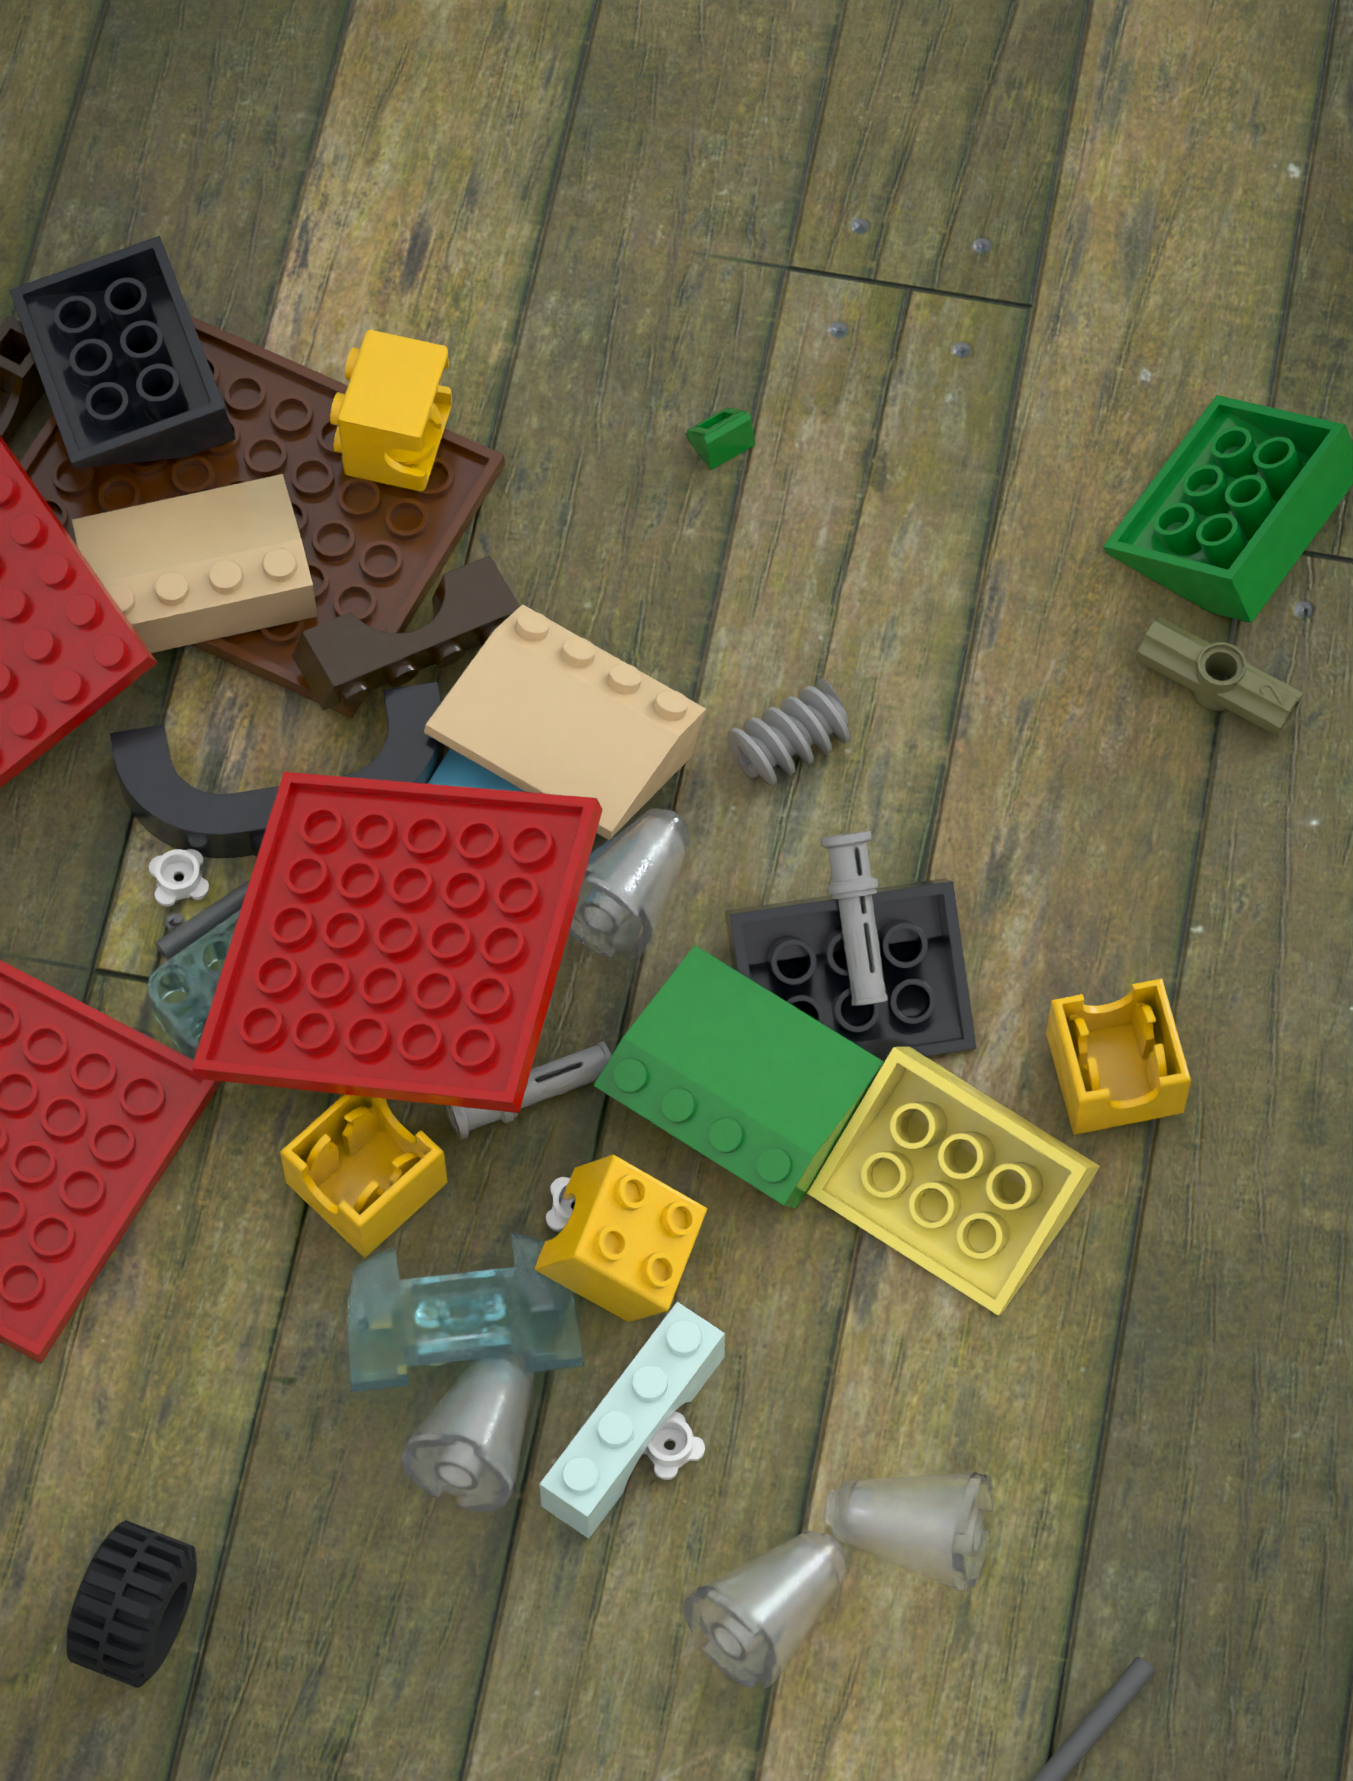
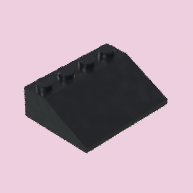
(122, 360)
(802, 959)

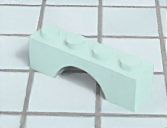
(606, 1449)

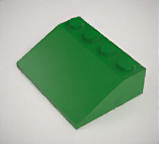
(1236, 505)
(740, 1076)

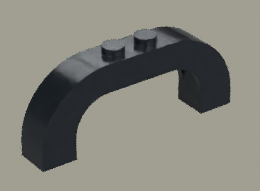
(237, 822)

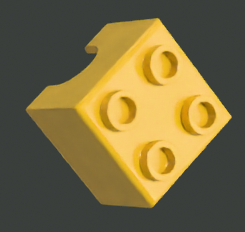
(392, 410)
(1118, 1058)
(363, 1170)
(622, 1239)

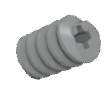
(790, 732)

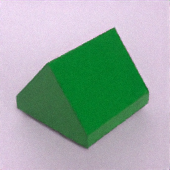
(722, 436)

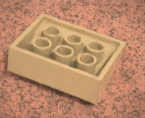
(203, 563)
(567, 719)

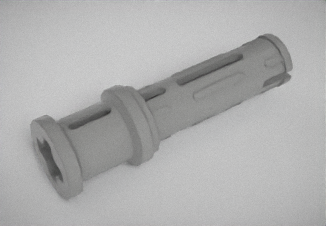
(854, 890)
(543, 1083)

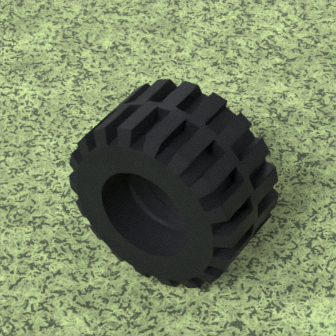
(131, 1603)

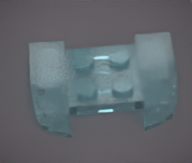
(457, 1318)

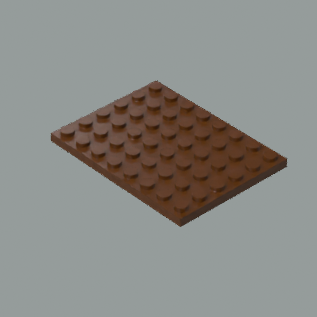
(364, 541)

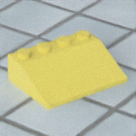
(952, 1178)

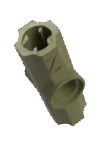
(1247, 692)

